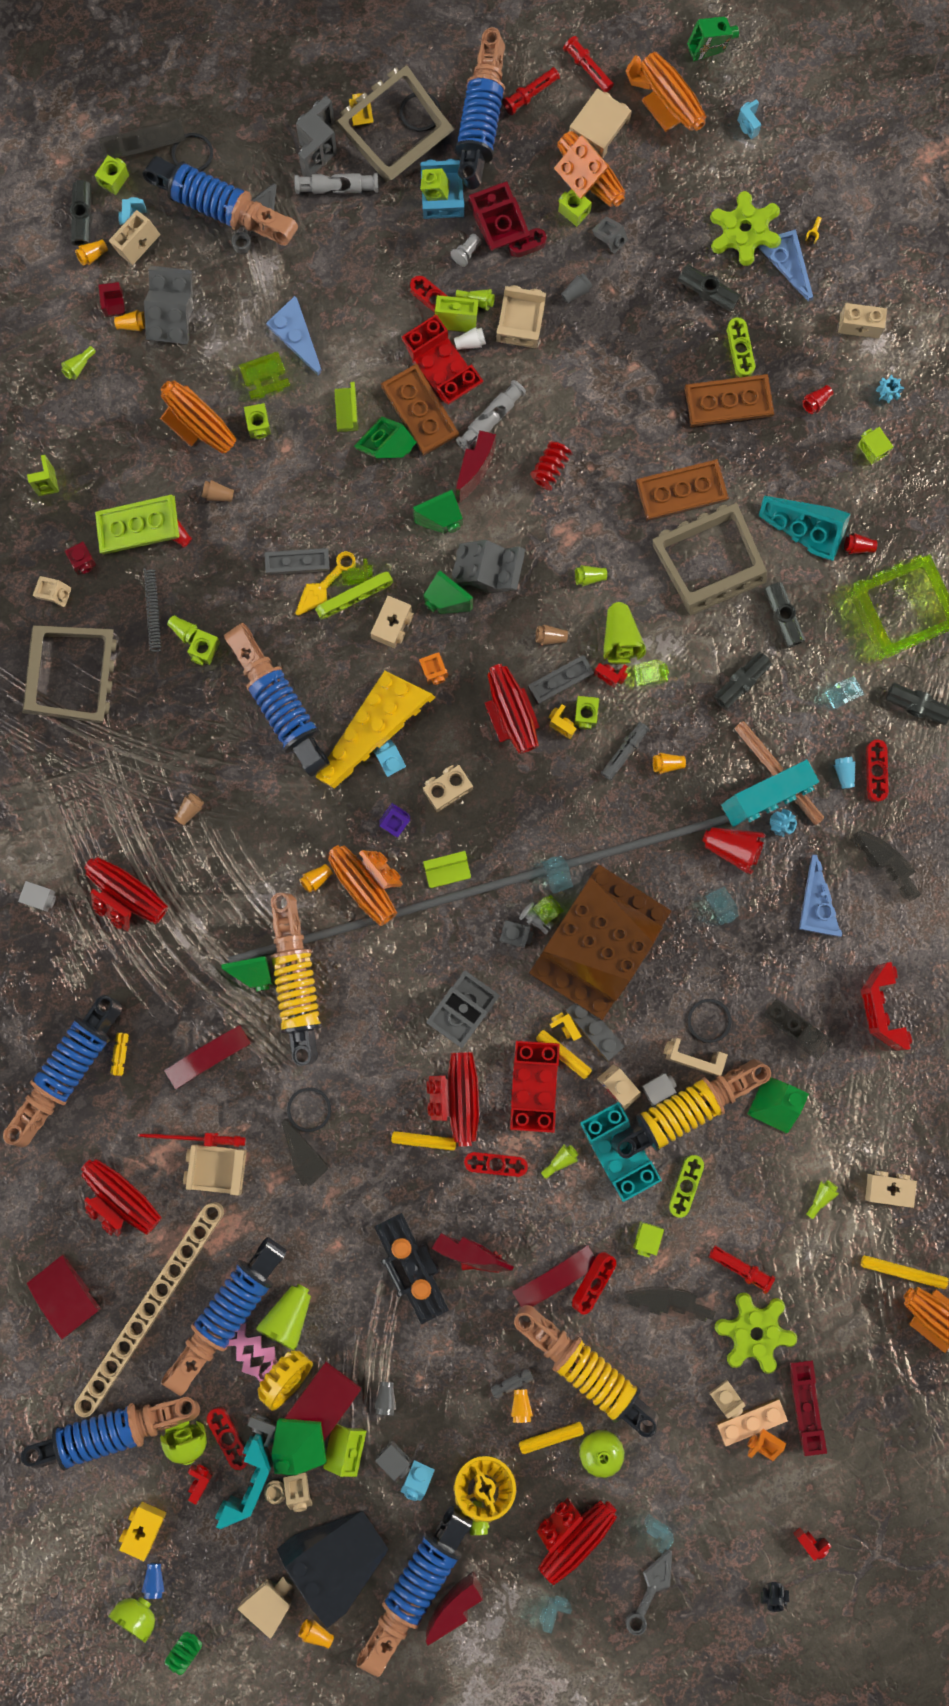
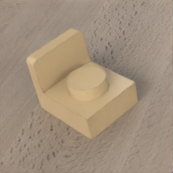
(52, 591)
(727, 1400)
(297, 1492)

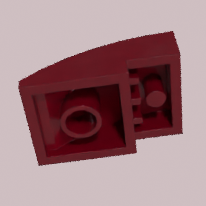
(498, 216)
(475, 465)
(470, 1253)
(63, 1297)
(325, 1399)
(454, 1608)

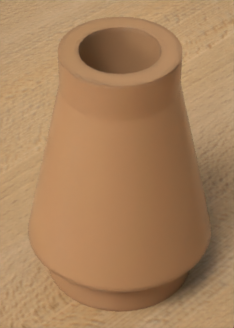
(216, 492)
(550, 635)
(189, 808)

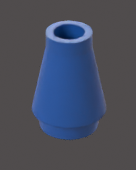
(153, 1582)

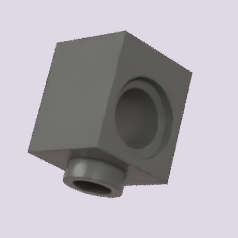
(393, 1461)

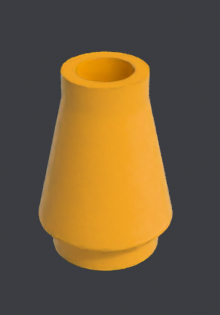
(90, 252)
(131, 321)
(666, 762)
(315, 878)
(521, 1407)
(315, 1634)

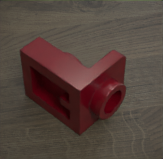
(80, 558)

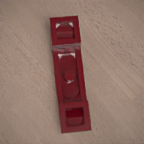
(207, 1056)
(555, 1278)
(807, 1408)

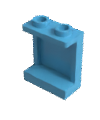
(455, 204)

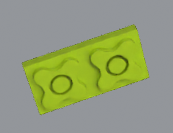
(137, 524)

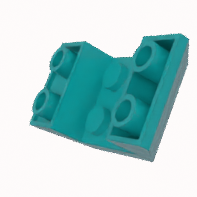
(627, 1175)
(238, 1509)

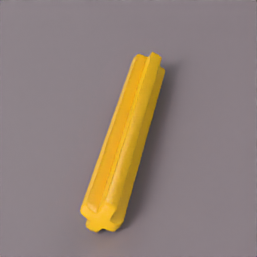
(904, 1272)

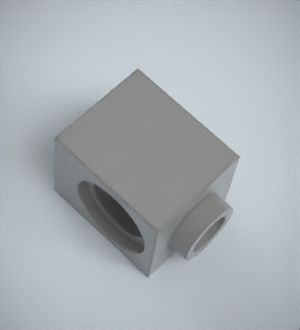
(37, 896)
(659, 1088)

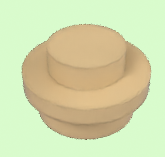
(274, 1492)

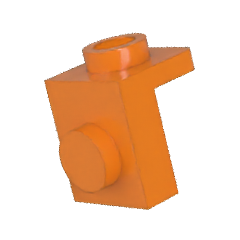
(636, 75)
(434, 669)
(766, 1444)

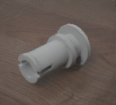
(463, 252)
(533, 918)

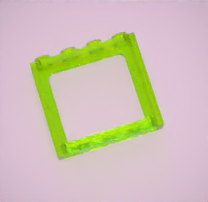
(871, 620)

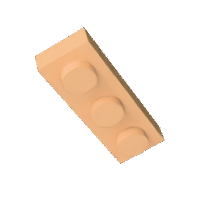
(752, 1422)

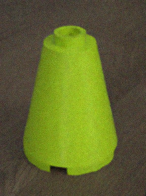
(622, 636)
(287, 1317)

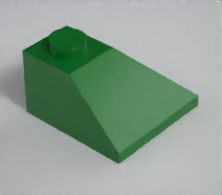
(386, 440)
(439, 513)
(447, 596)
(252, 972)
(778, 1104)
(297, 1446)

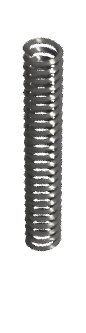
(153, 609)

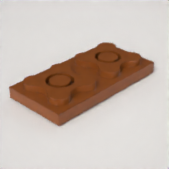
(729, 400)
(419, 409)
(682, 489)

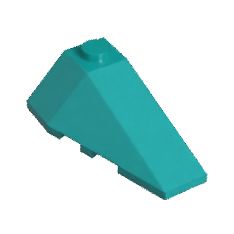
(812, 525)

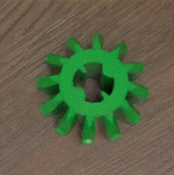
(183, 1653)

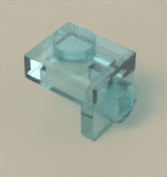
(844, 692)
(548, 1615)

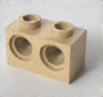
(451, 792)

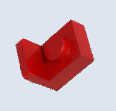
(607, 674)
(198, 1487)
(808, 1542)

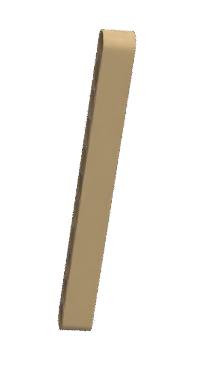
(142, 1316)

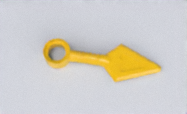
(316, 593)

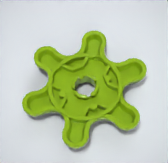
(745, 241)
(741, 1327)

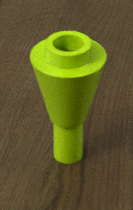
(485, 297)
(72, 367)
(566, 1156)
(825, 1193)

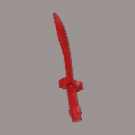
(210, 1139)

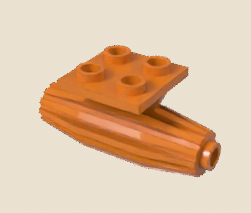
(671, 97)
(586, 170)
(194, 418)
(366, 881)
(930, 1315)

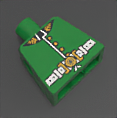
(711, 37)

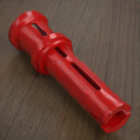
(581, 57)
(522, 93)
(750, 1273)

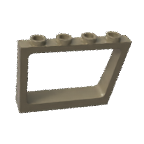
(441, 130)
(725, 588)
(37, 635)

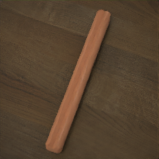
(775, 768)

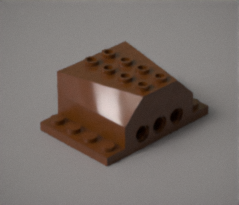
(600, 942)

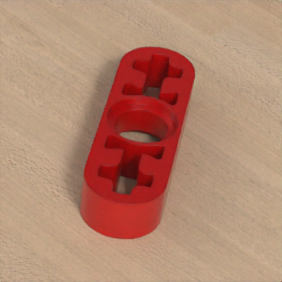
(429, 287)
(882, 786)
(478, 1169)
(602, 1279)
(214, 1426)

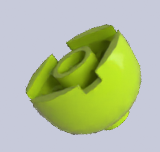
(184, 1442)
(597, 1444)
(134, 1617)

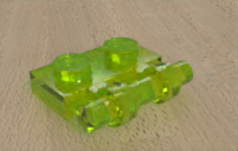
(263, 369)

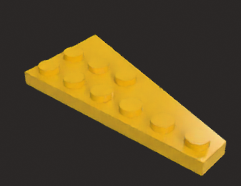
(377, 720)

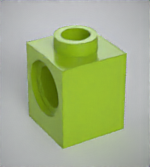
(112, 182)
(435, 184)
(577, 214)
(254, 413)
(875, 445)
(203, 638)
(591, 704)
(648, 1239)

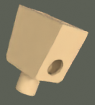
(267, 1605)

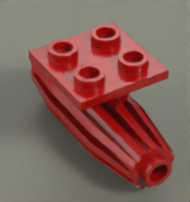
(511, 710)
(122, 895)
(457, 1098)
(116, 1200)
(572, 1537)

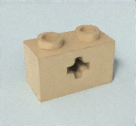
(134, 237)
(862, 320)
(392, 610)
(902, 1196)

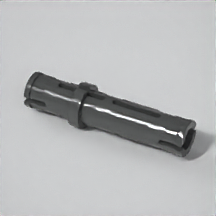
(630, 744)

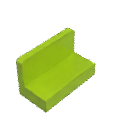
(457, 313)
(346, 409)
(44, 481)
(447, 869)
(344, 1451)

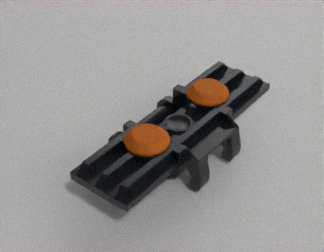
(418, 1265)

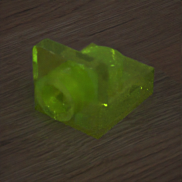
(355, 576)
(651, 672)
(548, 909)

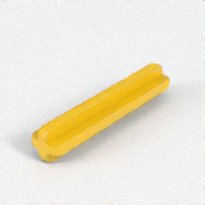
(566, 1056)
(423, 1140)
(551, 1438)

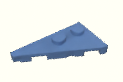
(790, 262)
(291, 328)
(817, 907)

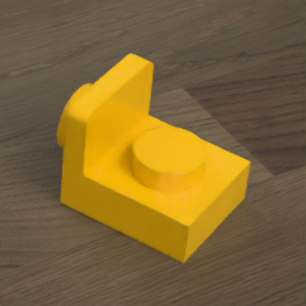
(363, 116)
(564, 725)
(569, 1027)

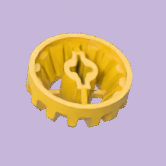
(284, 1379)
(477, 1469)

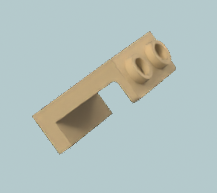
(601, 120)
(521, 316)
(714, 1068)
(215, 1169)

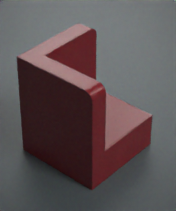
(111, 299)

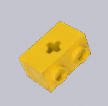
(135, 1543)

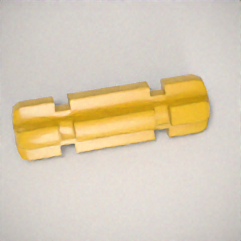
(119, 1054)

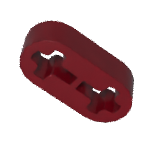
(528, 244)

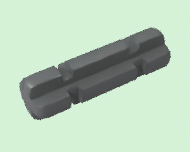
(512, 1383)

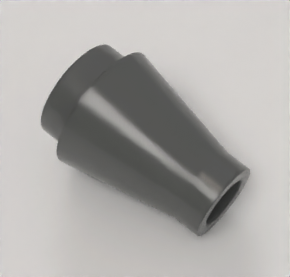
(578, 287)
(385, 1400)

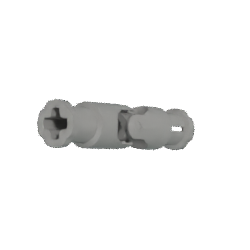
(320, 183)
(489, 418)

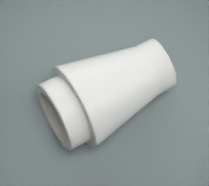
(472, 339)

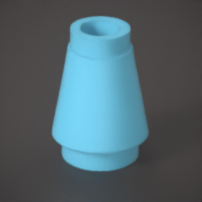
(846, 771)

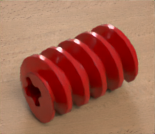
(549, 463)

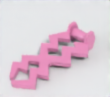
(268, 1353)

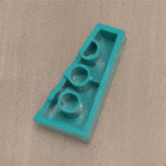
(769, 793)

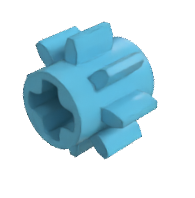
(890, 389)
(783, 822)

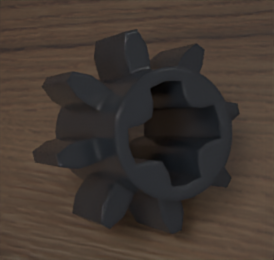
(775, 1596)

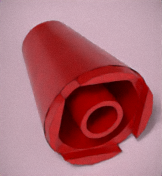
(735, 846)

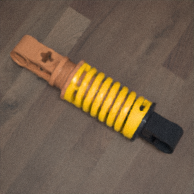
(293, 981)
(688, 1108)
(589, 1372)

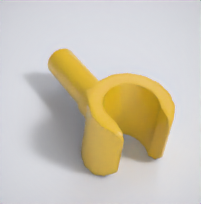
(814, 230)

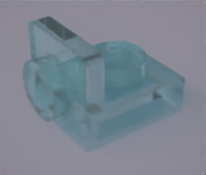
(557, 874)
(722, 905)
(659, 1529)

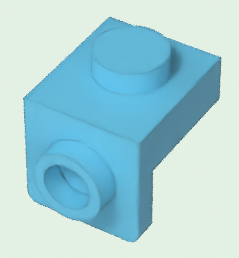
(747, 120)
(129, 206)
(389, 758)
(417, 1481)

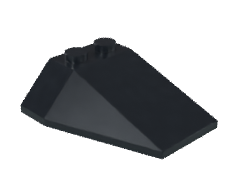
(333, 1563)

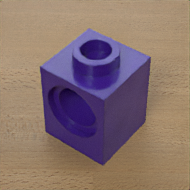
(394, 820)

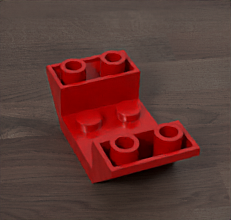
(440, 360)
(873, 1002)
(534, 1086)

